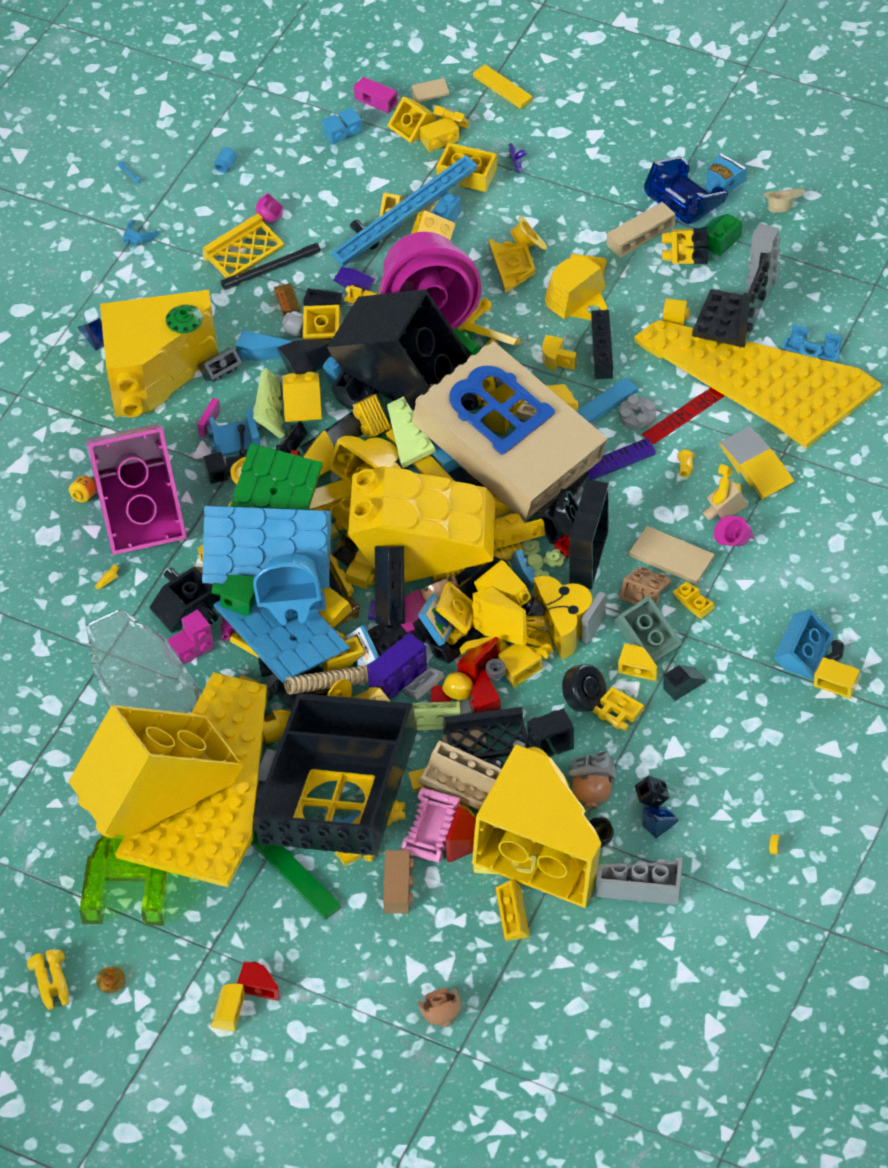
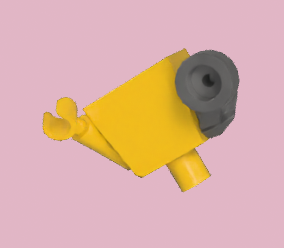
(517, 662)

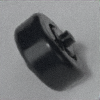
(583, 687)

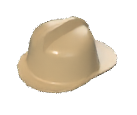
(782, 200)

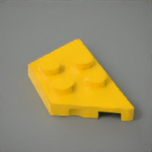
(512, 263)

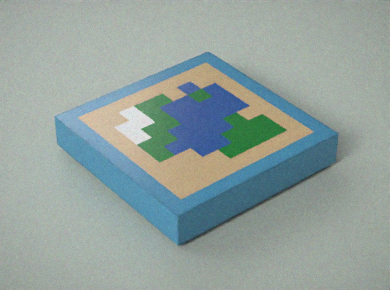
(435, 623)

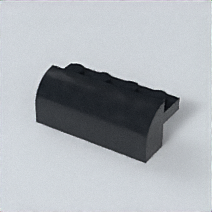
(350, 390)

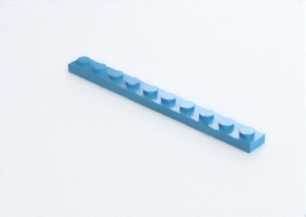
(404, 210)

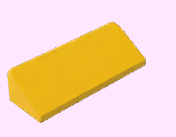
(512, 911)

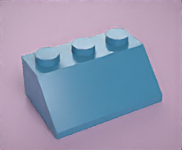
(803, 644)

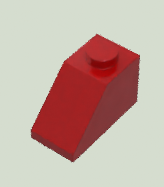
(484, 695)
(258, 981)

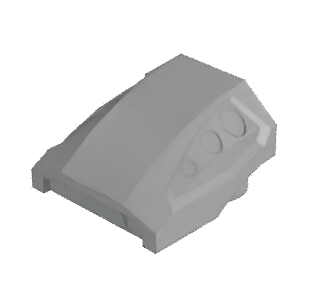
(595, 764)

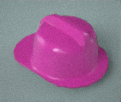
(732, 531)

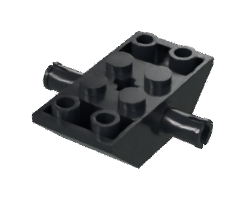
(182, 597)

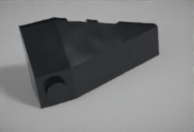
(305, 355)

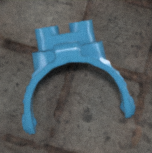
(137, 238)

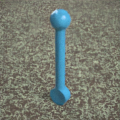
(122, 165)

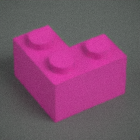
(194, 638)

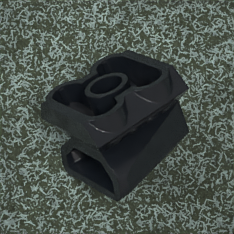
(559, 515)

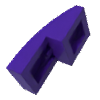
(349, 277)

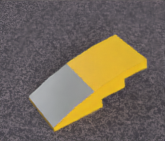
(756, 462)

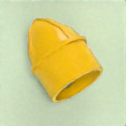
(275, 725)

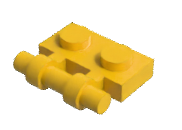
(621, 704)

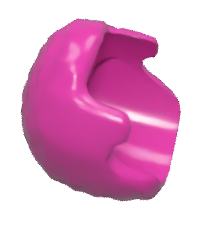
(269, 208)

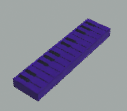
(622, 458)

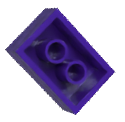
(398, 666)

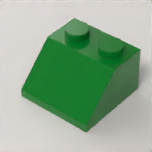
(723, 233)

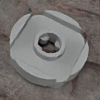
(637, 404)

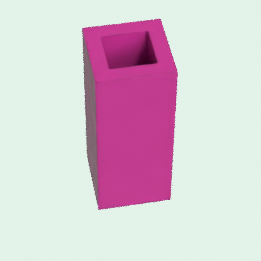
(375, 94)

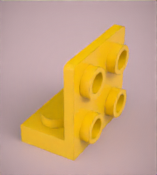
(430, 222)

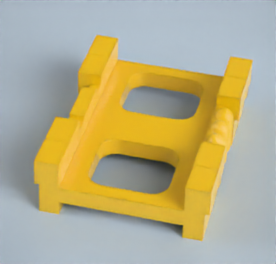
(457, 117)

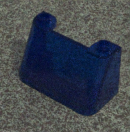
(670, 184)

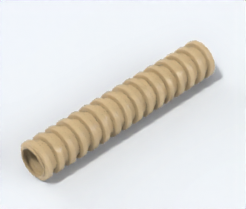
(325, 680)

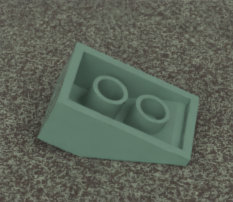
(648, 628)

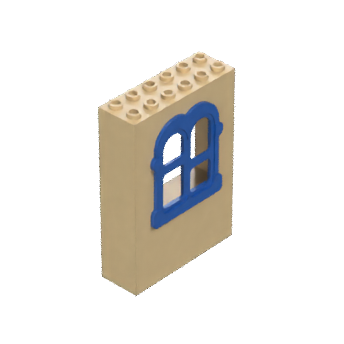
(530, 462)

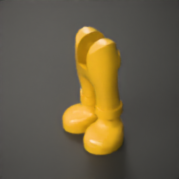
(59, 985)

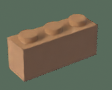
(398, 882)

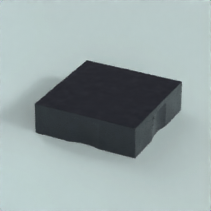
(589, 533)

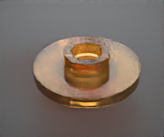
(110, 979)

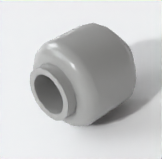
(293, 323)

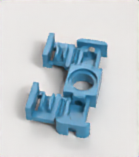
(799, 345)

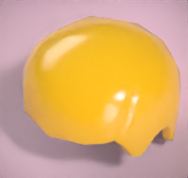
(458, 686)

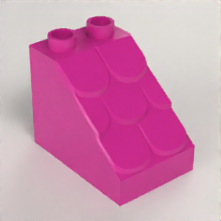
(136, 488)

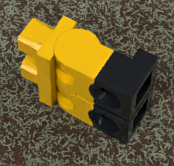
(688, 246)

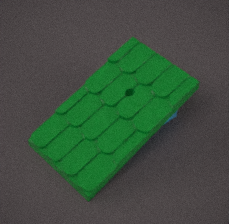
(276, 480)

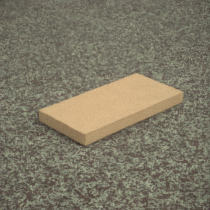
(671, 555)

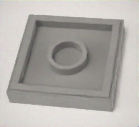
(593, 617)

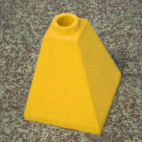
(504, 581)

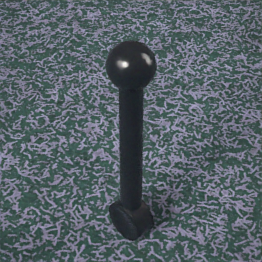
(241, 428)

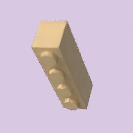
(641, 229)

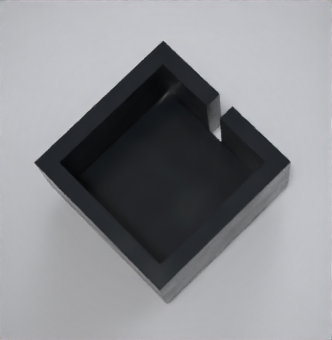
(554, 726)

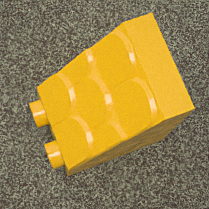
(147, 357)
(434, 518)
(150, 768)
(540, 816)

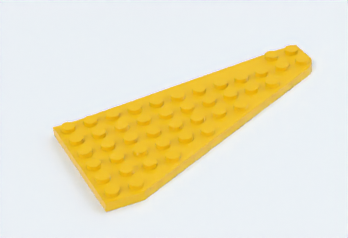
(783, 387)

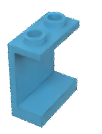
(227, 437)

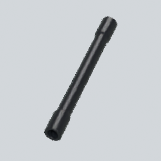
(303, 253)

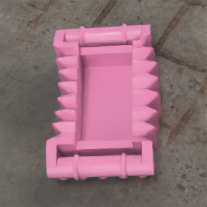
(432, 825)

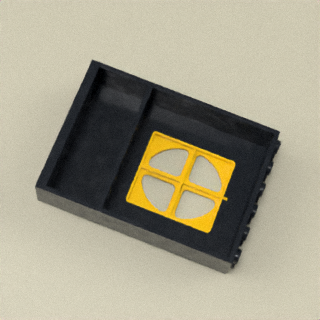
(341, 743)

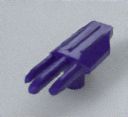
(516, 157)

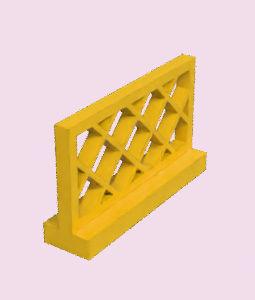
(232, 239)

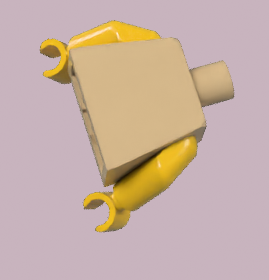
(726, 499)

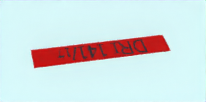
(682, 415)

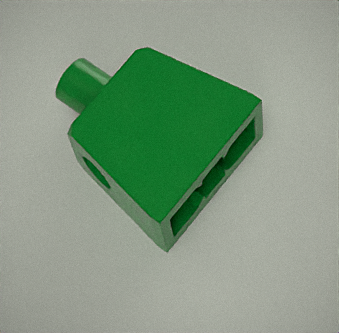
(236, 593)

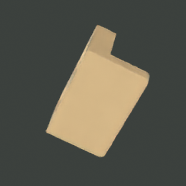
(429, 90)

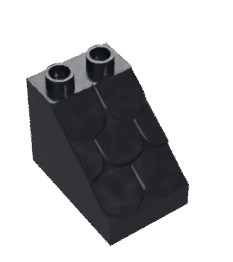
(397, 344)

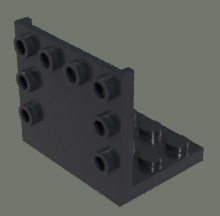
(732, 316)

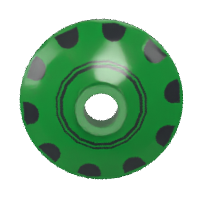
(184, 319)

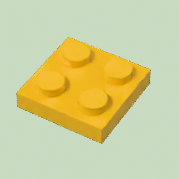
(455, 607)

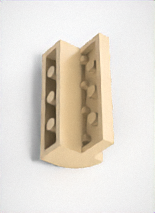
(459, 775)

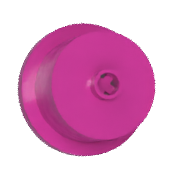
(438, 266)

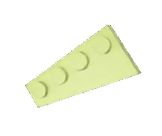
(268, 404)
(410, 440)

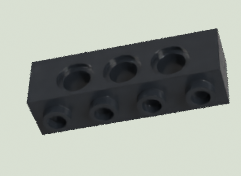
(602, 344)

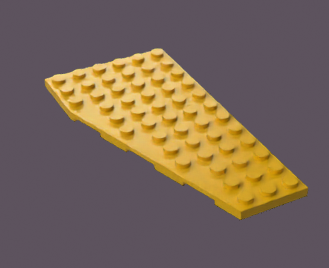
(215, 833)

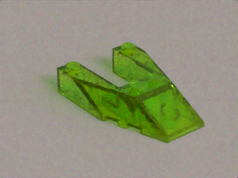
(105, 867)

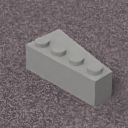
(765, 240)
(641, 882)

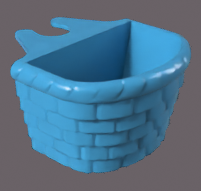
(288, 584)

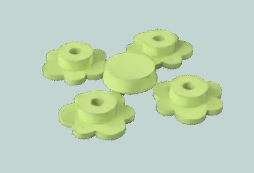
(534, 560)

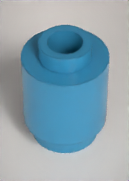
(225, 160)

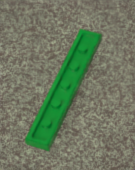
(298, 878)

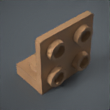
(641, 584)

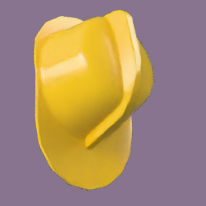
(525, 234)

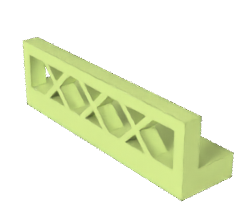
(431, 715)

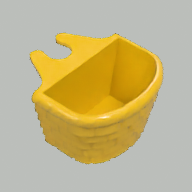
(575, 287)

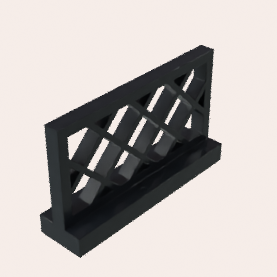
(484, 722)

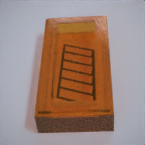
(286, 298)

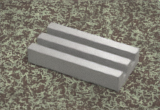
(423, 683)

